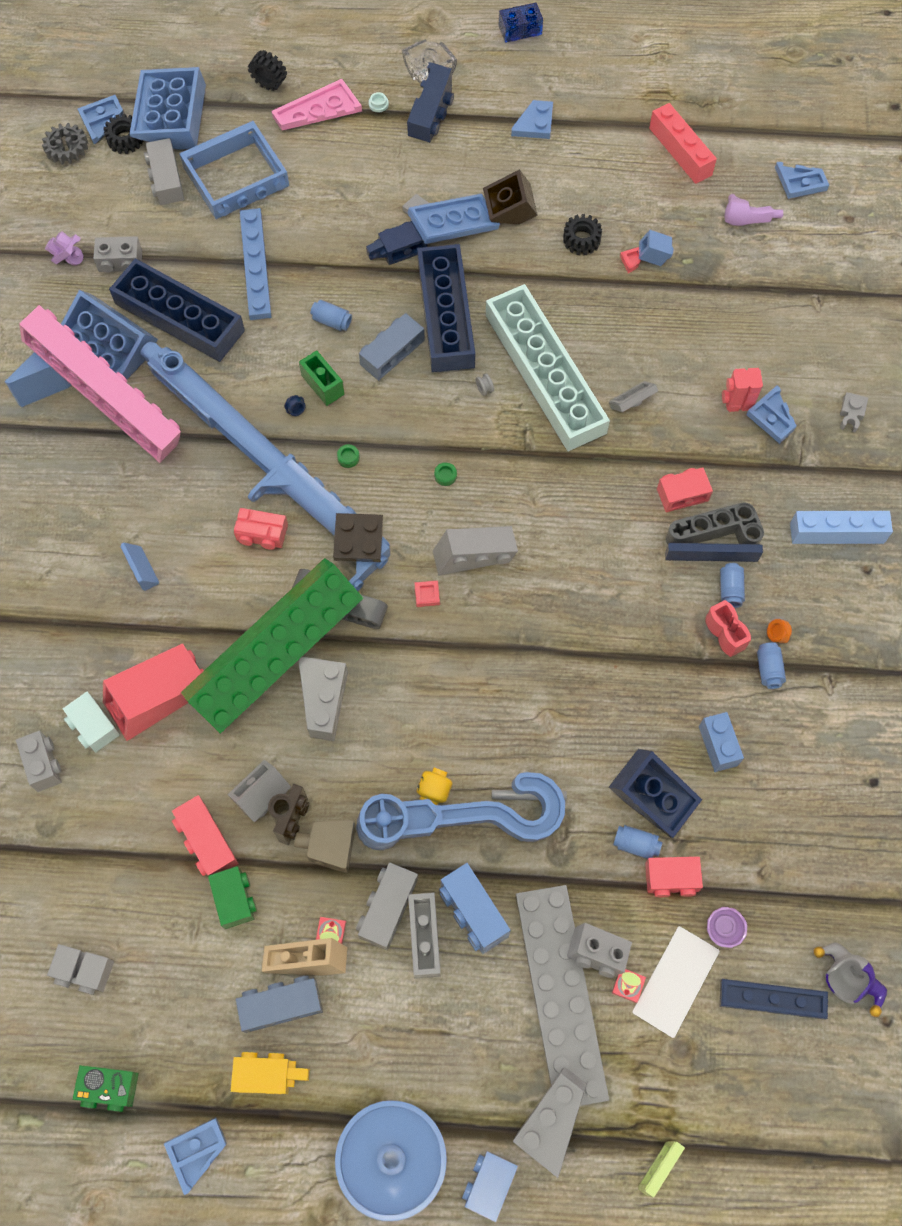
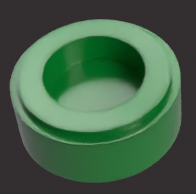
(348, 456)
(445, 474)

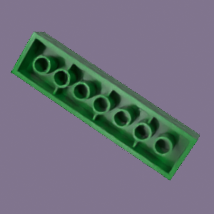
(272, 645)

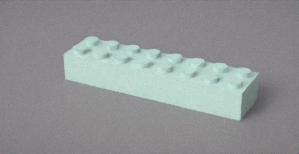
(547, 368)

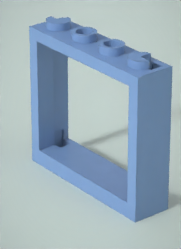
(227, 144)

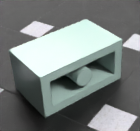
(90, 722)

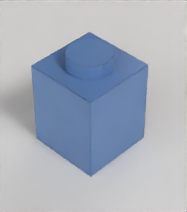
(655, 248)

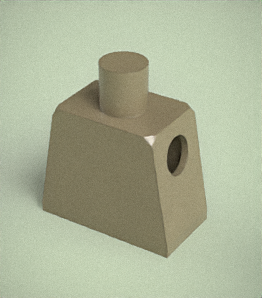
(329, 843)

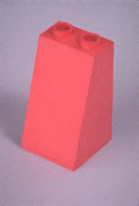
(149, 690)

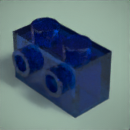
(520, 22)

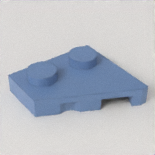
(97, 114)
(535, 121)
(194, 1152)

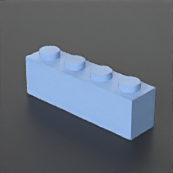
(841, 527)

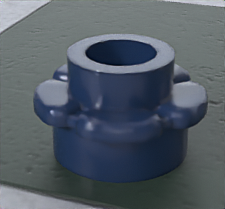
(295, 405)

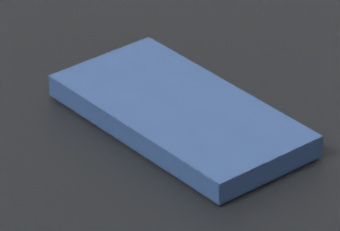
(452, 218)

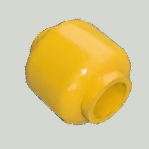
(434, 786)

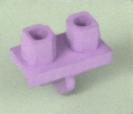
(63, 248)

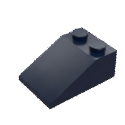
(655, 792)

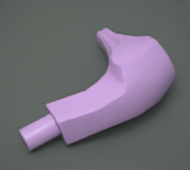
(741, 213)

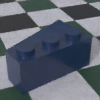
(432, 104)

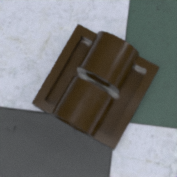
(297, 806)

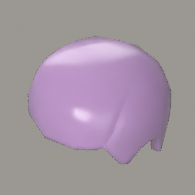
(727, 927)

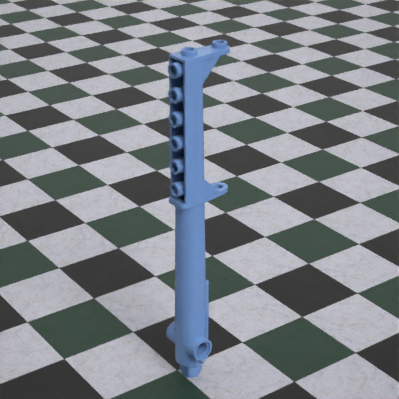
(283, 472)

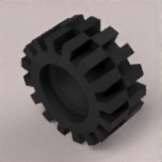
(267, 70)
(118, 126)
(586, 225)

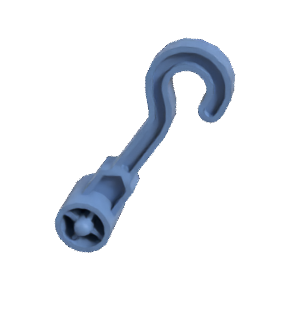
(388, 819)

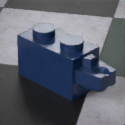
(396, 243)

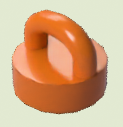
(779, 631)

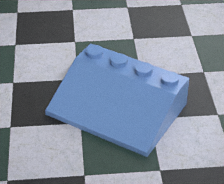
(169, 106)
(107, 333)

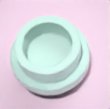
(378, 102)

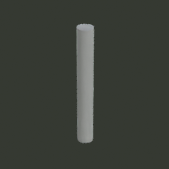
(511, 795)

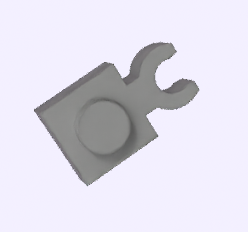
(853, 409)

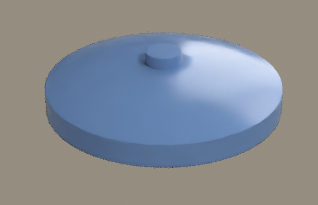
(390, 1160)

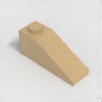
(306, 958)

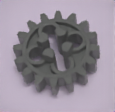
(55, 148)

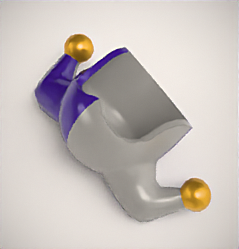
(852, 977)

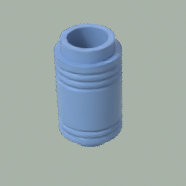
(331, 315)
(732, 584)
(771, 665)
(637, 842)

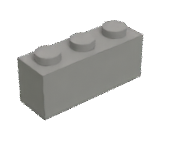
(163, 171)
(386, 906)
(424, 935)

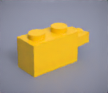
(265, 1075)

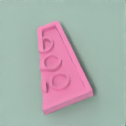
(323, 104)

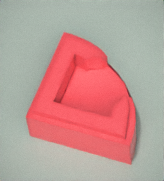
(630, 259)

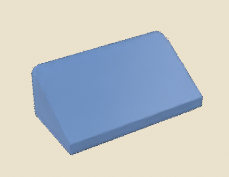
(140, 565)

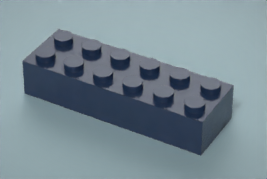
(446, 308)
(177, 309)

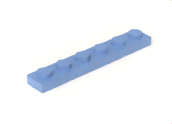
(255, 264)

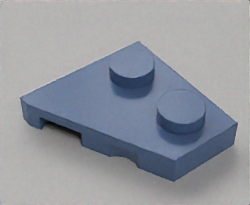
(801, 180)
(773, 415)

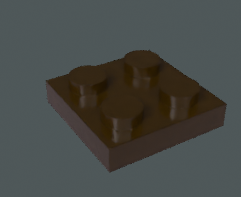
(358, 537)

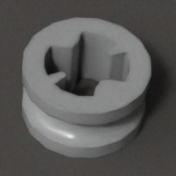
(484, 384)

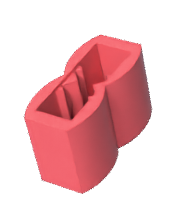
(724, 624)

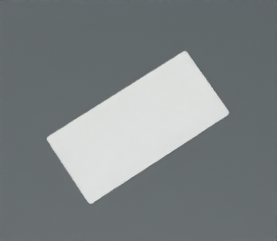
(676, 981)

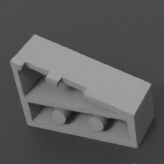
(474, 548)
(323, 695)
(551, 1123)

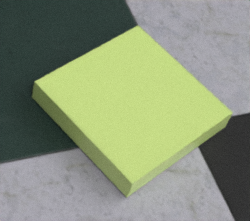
(660, 1168)

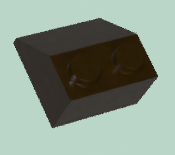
(510, 199)

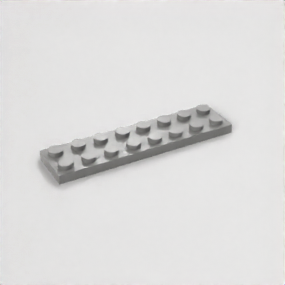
(560, 990)

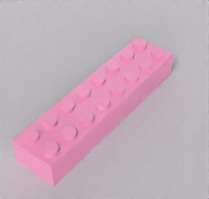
(99, 383)

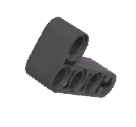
(685, 532)
(367, 612)

